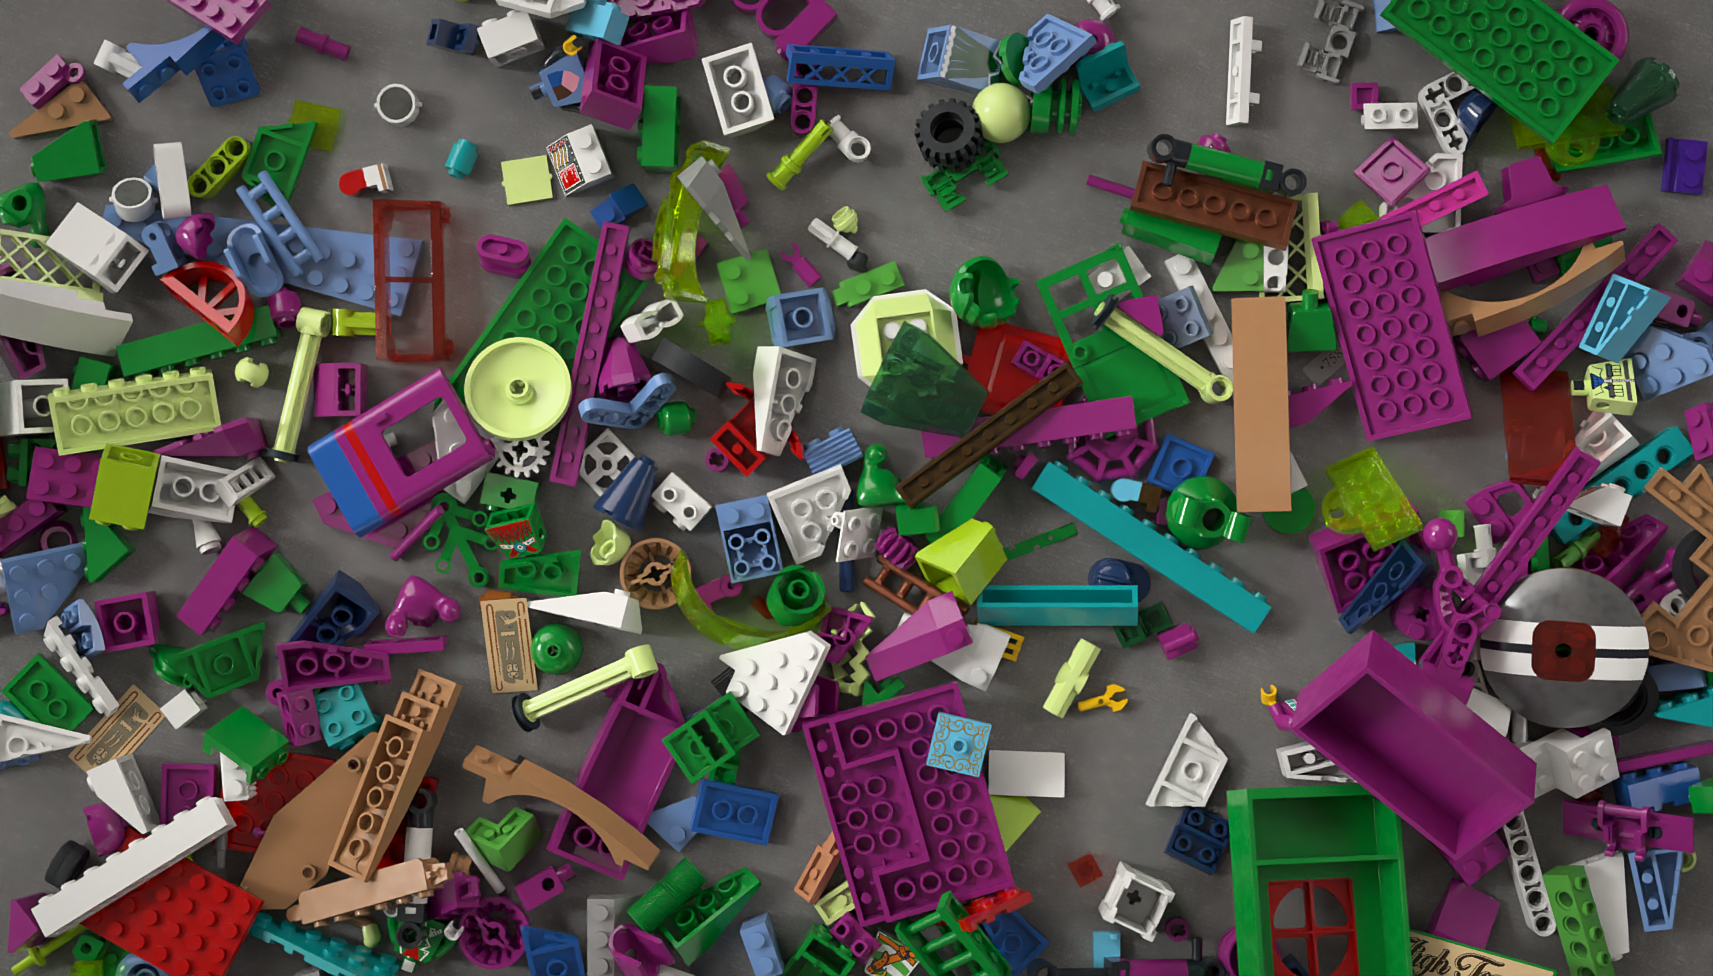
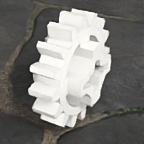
(519, 461)

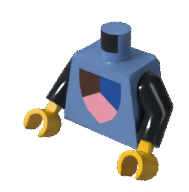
(561, 77)

